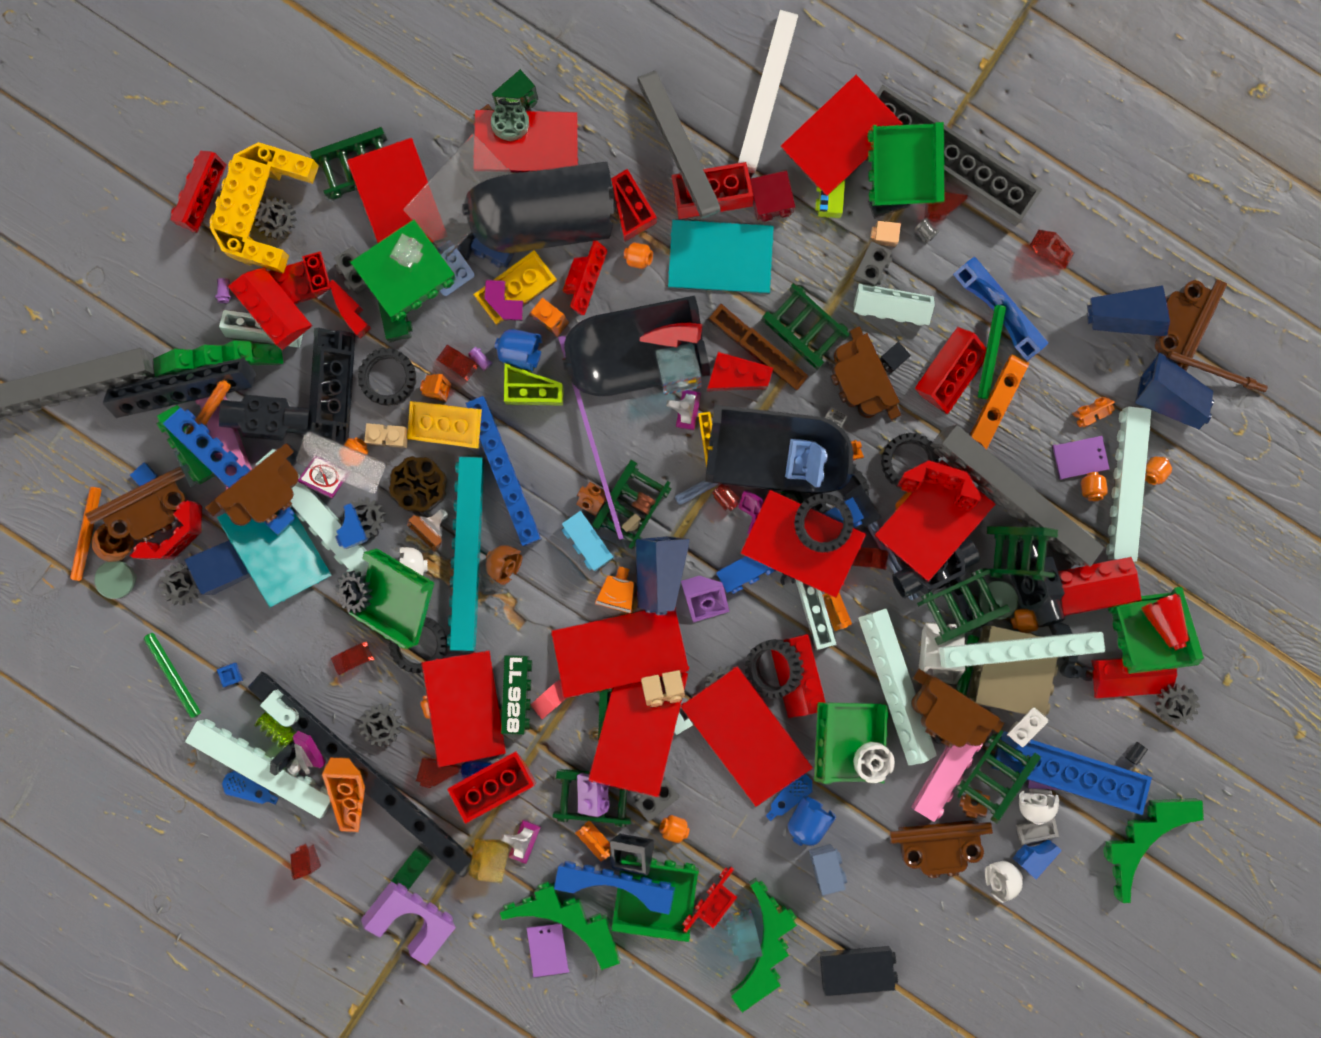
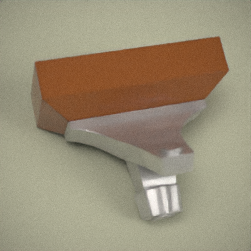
(428, 528)

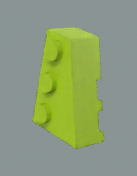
(530, 389)

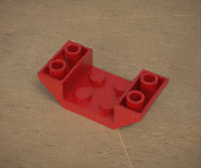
(304, 279)
(951, 478)
(190, 515)

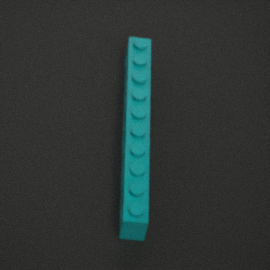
(467, 554)

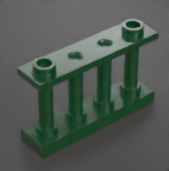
(340, 150)
(787, 332)
(622, 488)
(1028, 535)
(962, 625)
(566, 777)
(1007, 794)

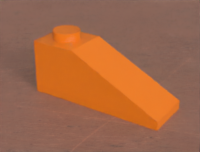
(435, 387)

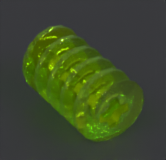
(276, 729)

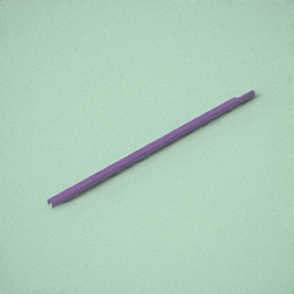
(595, 452)

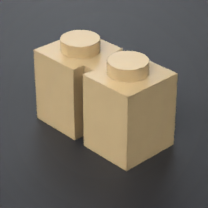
(393, 435)
(673, 689)

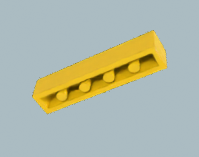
(705, 428)

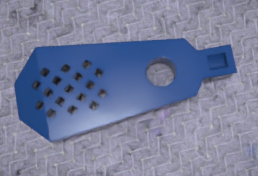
(249, 790)
(789, 798)

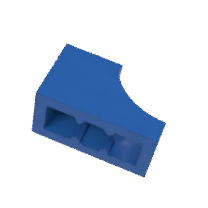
(351, 531)
(1037, 858)

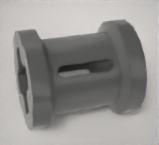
(926, 230)

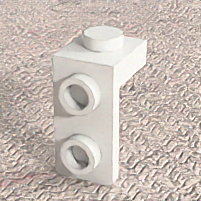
(1027, 727)

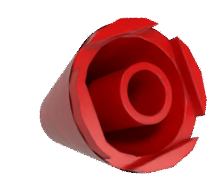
(1168, 620)

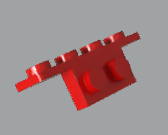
(583, 277)
(715, 904)

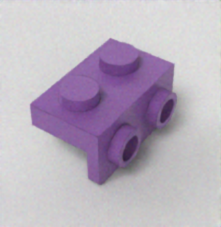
(591, 796)

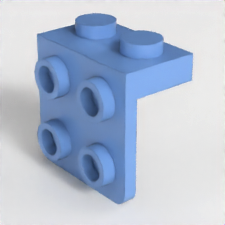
(460, 268)
(806, 461)

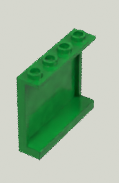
(906, 164)
(398, 286)
(398, 599)
(1143, 645)
(839, 735)
(635, 918)

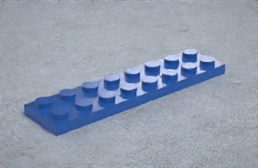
(1080, 775)

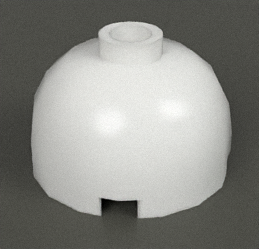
(413, 559)
(873, 762)
(1038, 805)
(1004, 880)

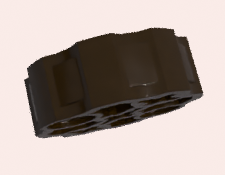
(401, 493)

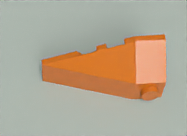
(345, 792)

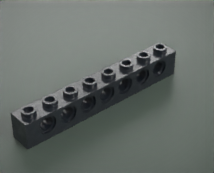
(178, 388)

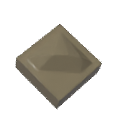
(632, 523)

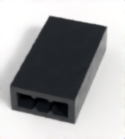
(858, 970)

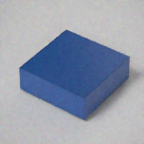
(143, 474)
(229, 675)

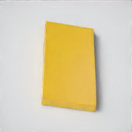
(523, 283)
(444, 424)

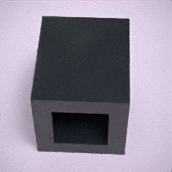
(894, 357)

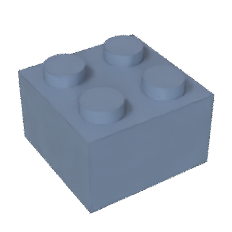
(826, 867)

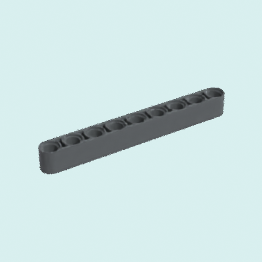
(678, 144)

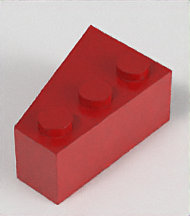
(632, 206)
(738, 374)

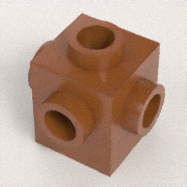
(591, 498)
(973, 811)

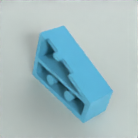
(586, 541)

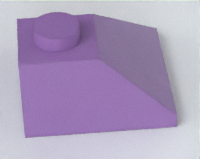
(704, 597)

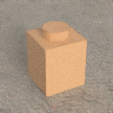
(886, 233)

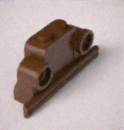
(1189, 318)
(863, 377)
(259, 491)
(143, 509)
(951, 713)
(941, 846)

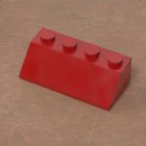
(729, 183)
(198, 191)
(270, 306)
(952, 370)
(1099, 586)
(1113, 680)
(807, 695)
(491, 786)

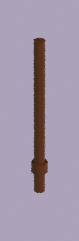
(1248, 382)

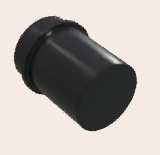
(1136, 753)

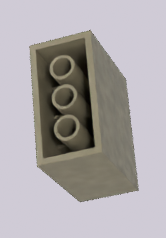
(1013, 684)

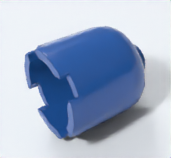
(519, 349)
(810, 822)

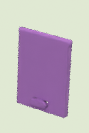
(1080, 457)
(547, 950)

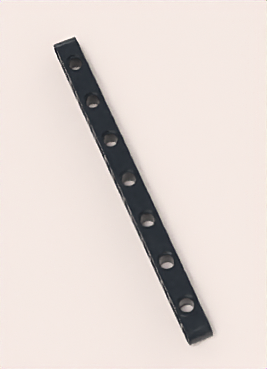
(375, 784)

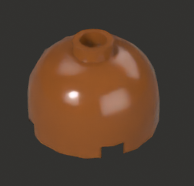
(110, 548)
(502, 563)

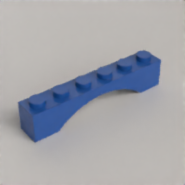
(982, 284)
(654, 895)

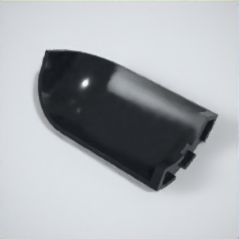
(541, 208)
(607, 351)
(755, 445)

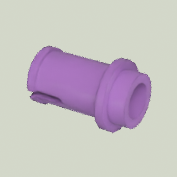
(223, 290)
(480, 358)

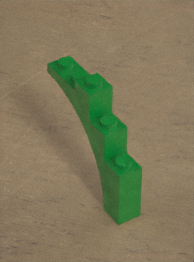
(205, 355)
(1141, 834)
(547, 905)
(761, 978)

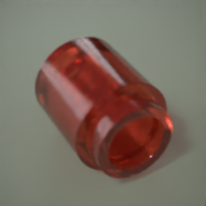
(725, 497)

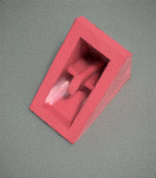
(548, 700)

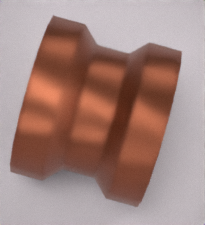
(643, 503)

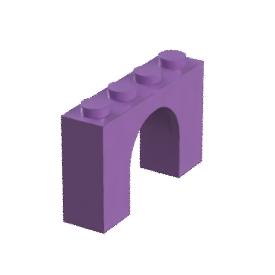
(397, 901)

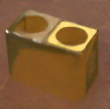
(490, 860)

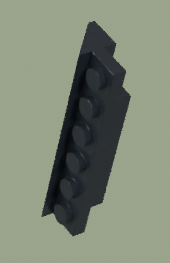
(331, 384)

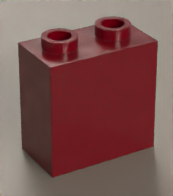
(772, 196)

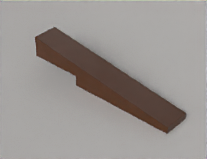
(757, 346)

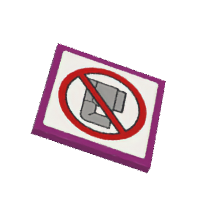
(320, 482)

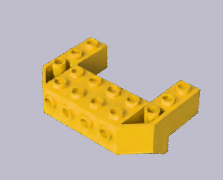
(242, 196)

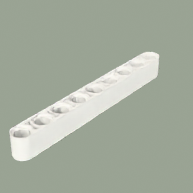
(768, 89)

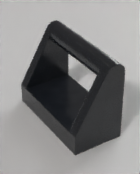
(632, 844)

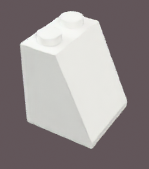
(930, 654)

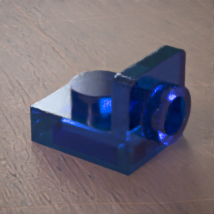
(472, 767)

